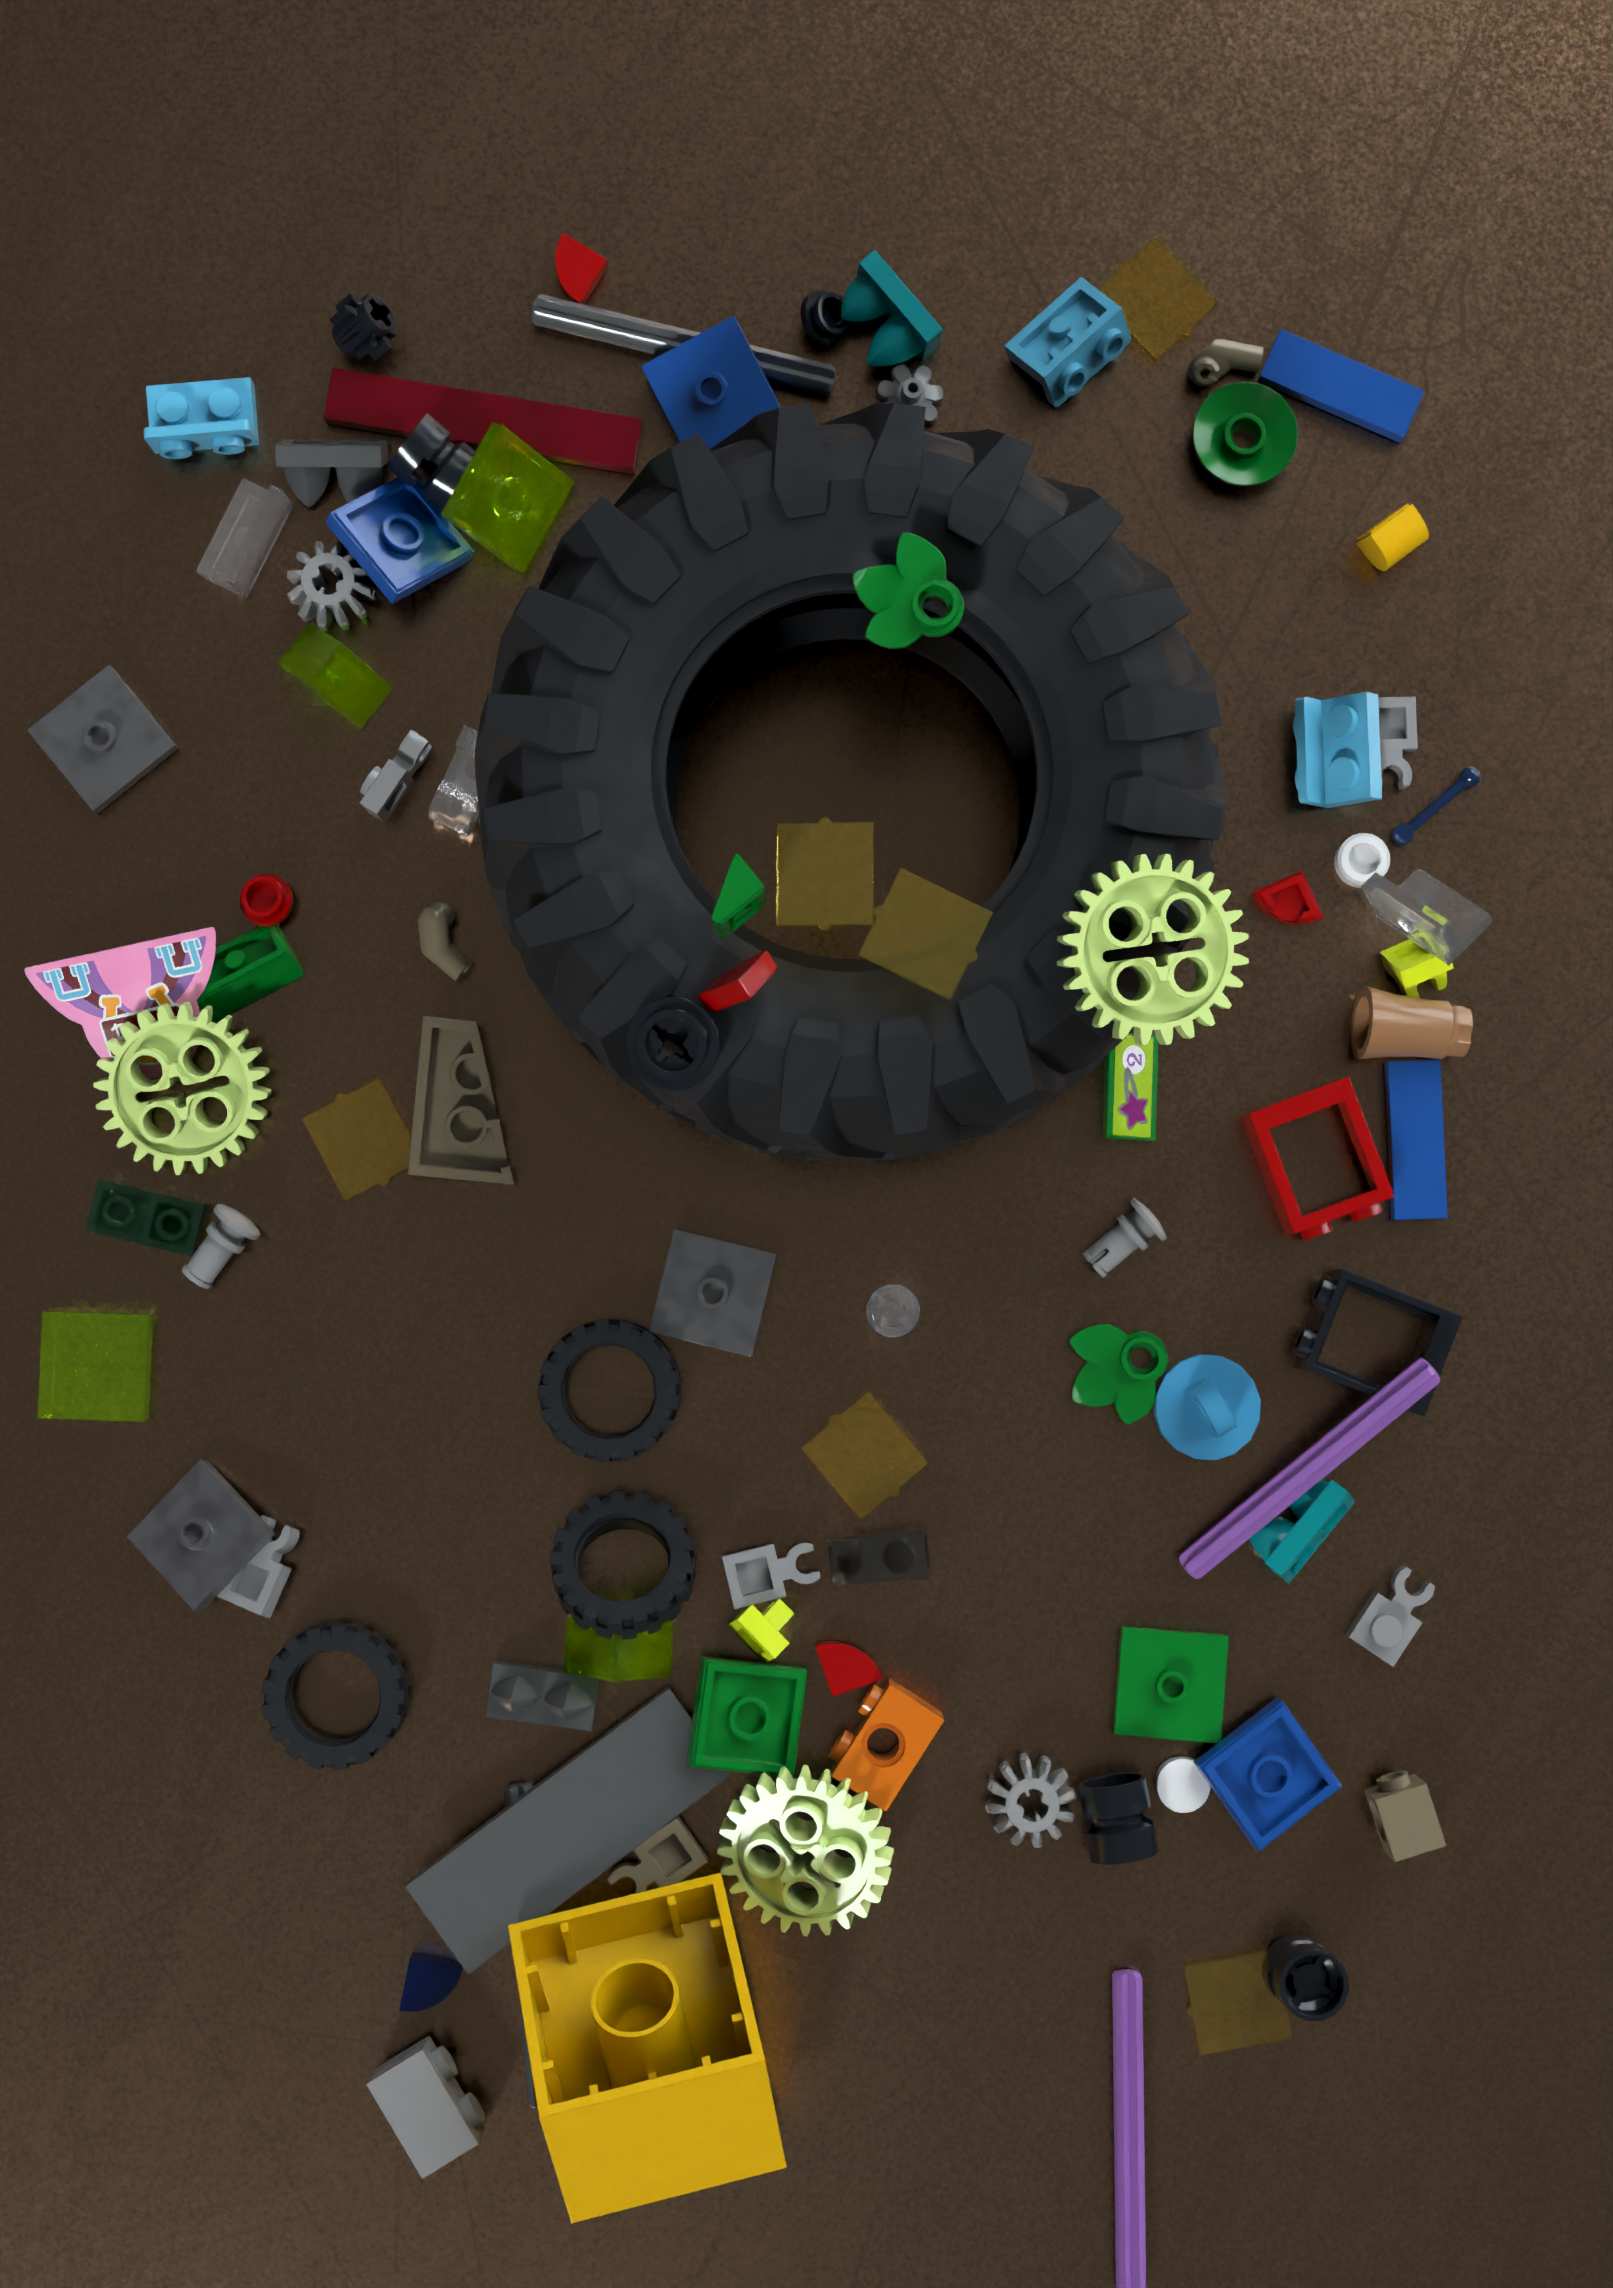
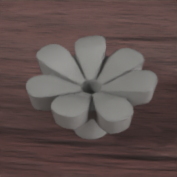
(904, 382)

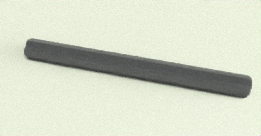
(660, 338)

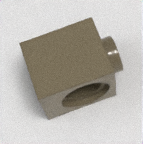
(1404, 1815)

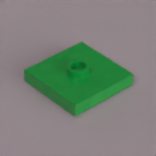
(1170, 1684)
(746, 1716)

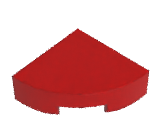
(578, 268)
(1289, 900)
(738, 983)
(846, 1667)

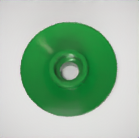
(1247, 410)

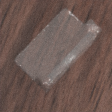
(245, 537)
(1427, 913)

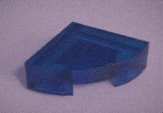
(428, 1982)

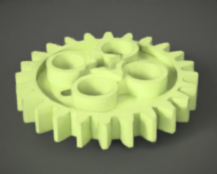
(1145, 898)
(171, 1043)
(805, 1850)

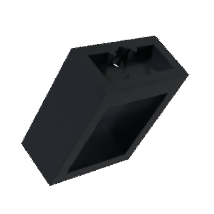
(1432, 1345)

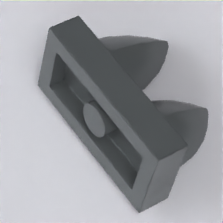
(310, 461)
(542, 1696)

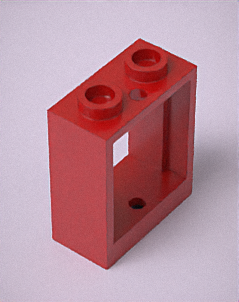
(1319, 1221)

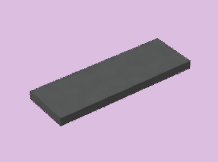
(563, 1831)

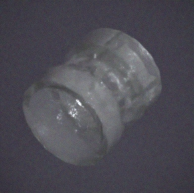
(898, 1307)

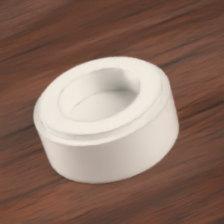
(1360, 858)
(1181, 1785)

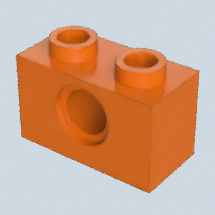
(885, 1773)

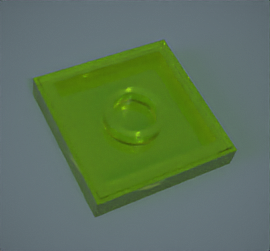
(507, 497)
(95, 1366)

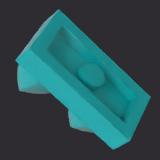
(908, 325)
(1290, 1545)

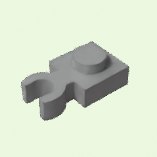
(1397, 735)
(387, 785)
(759, 1575)
(263, 1578)
(1386, 1623)

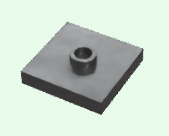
(102, 739)
(712, 1292)
(201, 1535)

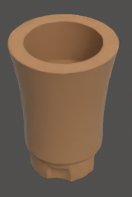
(1408, 1026)

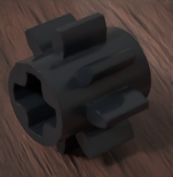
(363, 326)

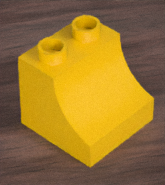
(644, 2048)

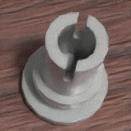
(1124, 1238)
(220, 1244)

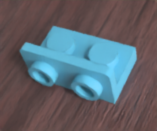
(1070, 341)
(201, 417)
(1338, 750)

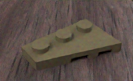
(454, 1108)

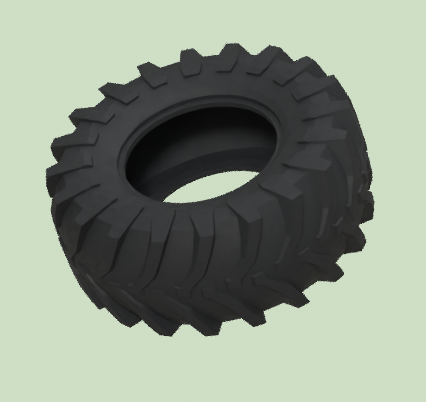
(756, 554)

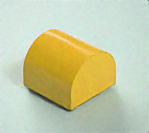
(1394, 537)

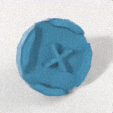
(1207, 1407)

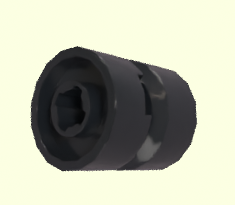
(416, 458)
(1118, 1828)
(1305, 1977)

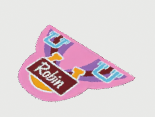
(120, 982)

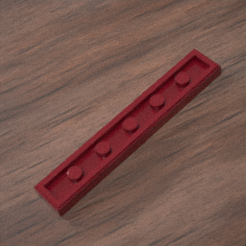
(552, 430)

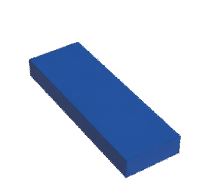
(1340, 386)
(1415, 1139)

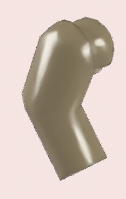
(1221, 357)
(435, 940)

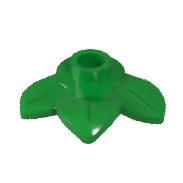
(903, 589)
(1110, 1374)

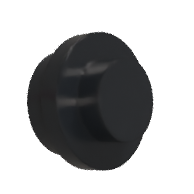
(822, 316)

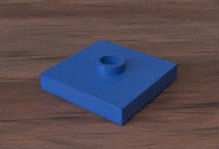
(711, 384)
(399, 538)
(1267, 1774)

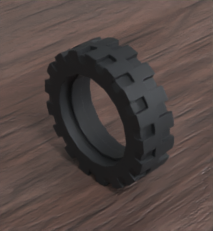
(560, 1417)
(623, 1513)
(287, 1725)

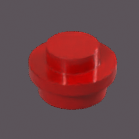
(266, 900)

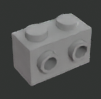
(427, 2105)

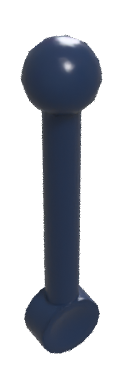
(1404, 833)

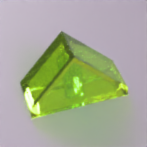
(335, 675)
(617, 1658)

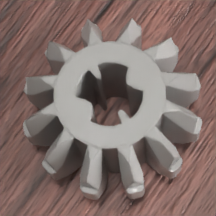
(312, 586)
(1038, 1819)

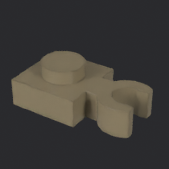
(663, 1858)

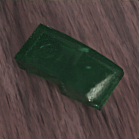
(144, 1217)

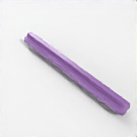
(1309, 1468)
(1129, 2129)

